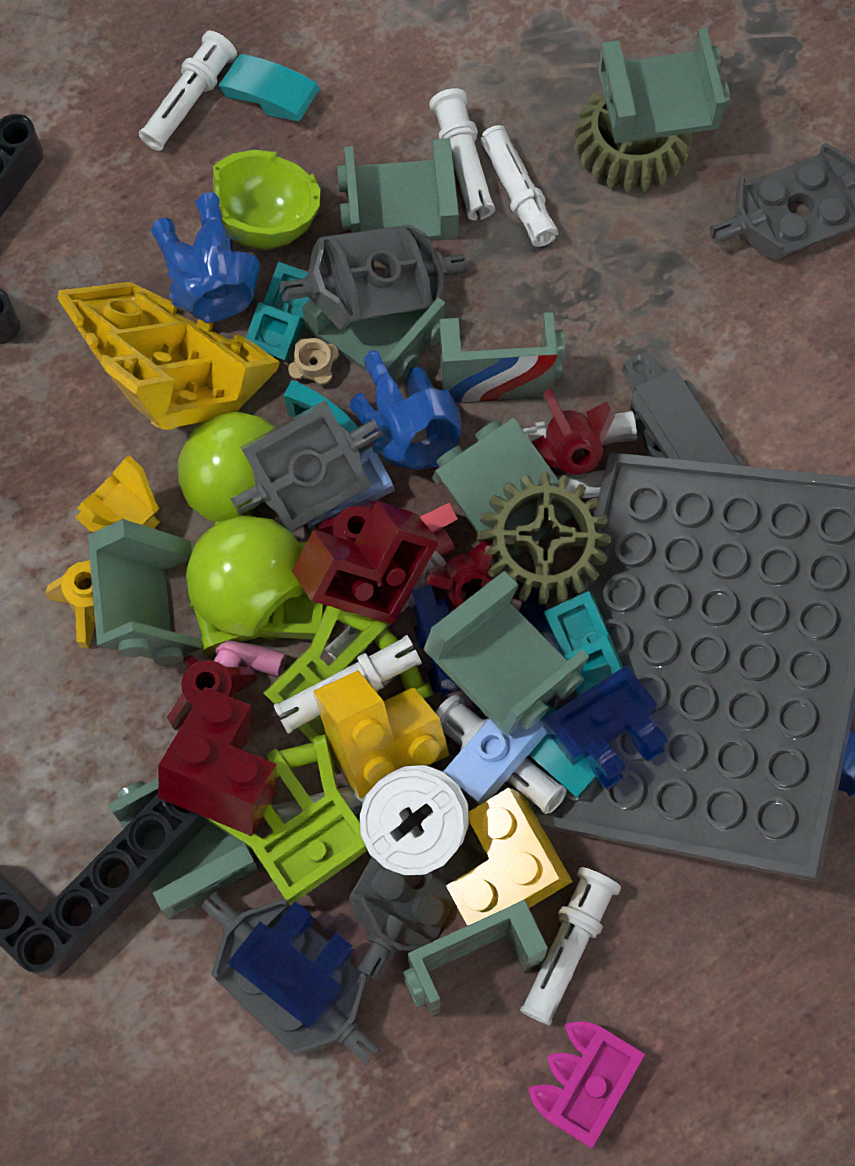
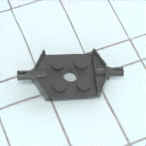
(762, 210)
(350, 291)
(406, 915)
(335, 1025)

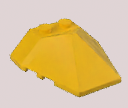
(162, 361)

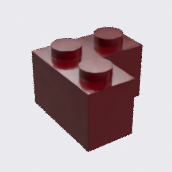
(373, 572)
(211, 771)

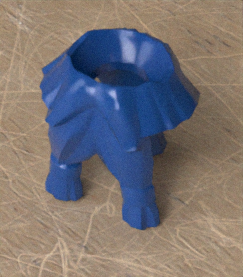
(208, 276)
(403, 418)

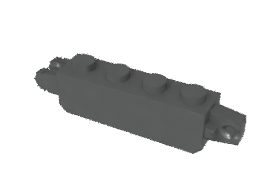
(670, 415)

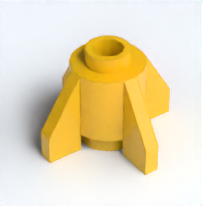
(120, 497)
(77, 591)

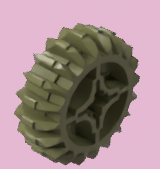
(630, 161)
(564, 536)

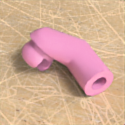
(245, 655)

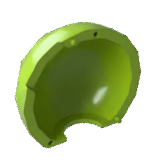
(264, 199)
(214, 465)
(242, 573)

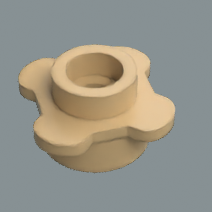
(313, 349)

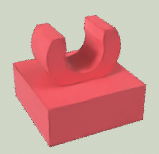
(437, 522)

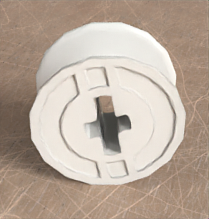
(386, 809)

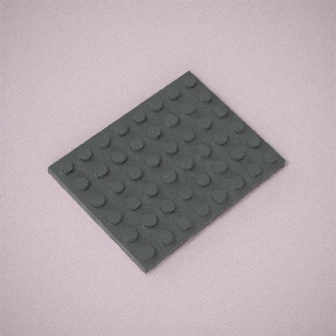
(741, 626)

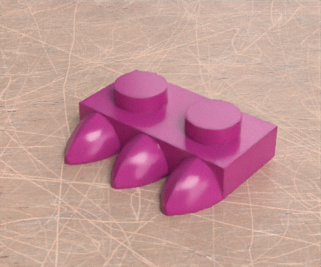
(590, 1082)

